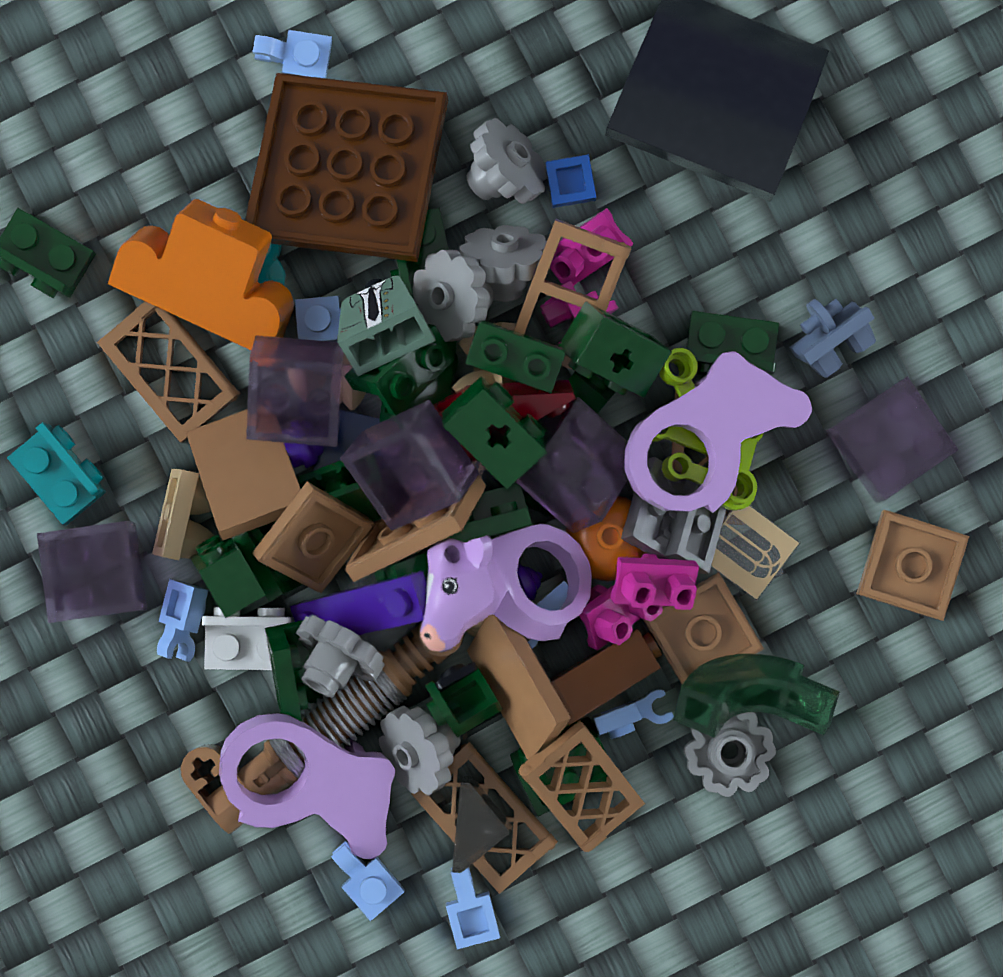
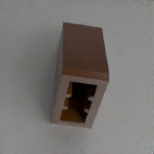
(606, 674)

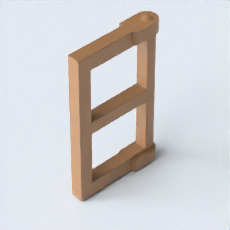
(539, 284)

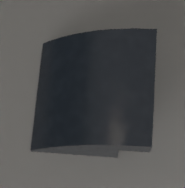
(718, 94)

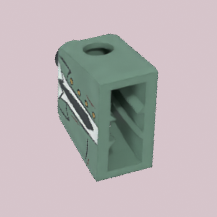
(381, 325)

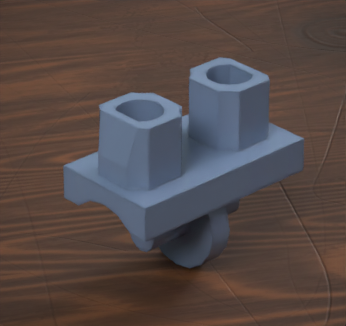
(828, 329)

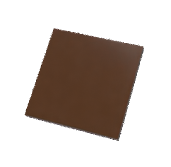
(347, 166)

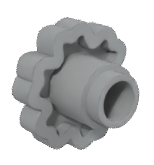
(505, 164)
(507, 257)
(452, 294)
(336, 656)
(418, 749)
(745, 768)

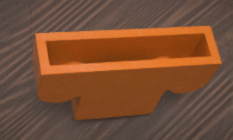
(206, 274)

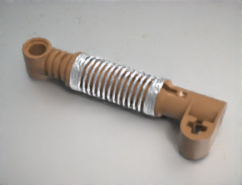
(334, 717)

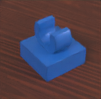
(570, 181)

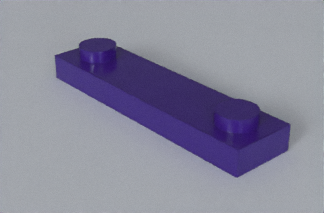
(370, 606)

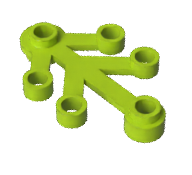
(683, 384)

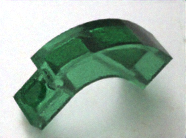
(753, 684)

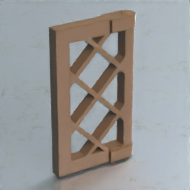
(160, 404)
(557, 756)
(492, 780)

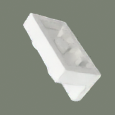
(240, 640)

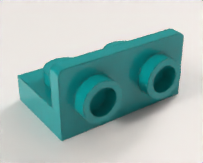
(57, 473)

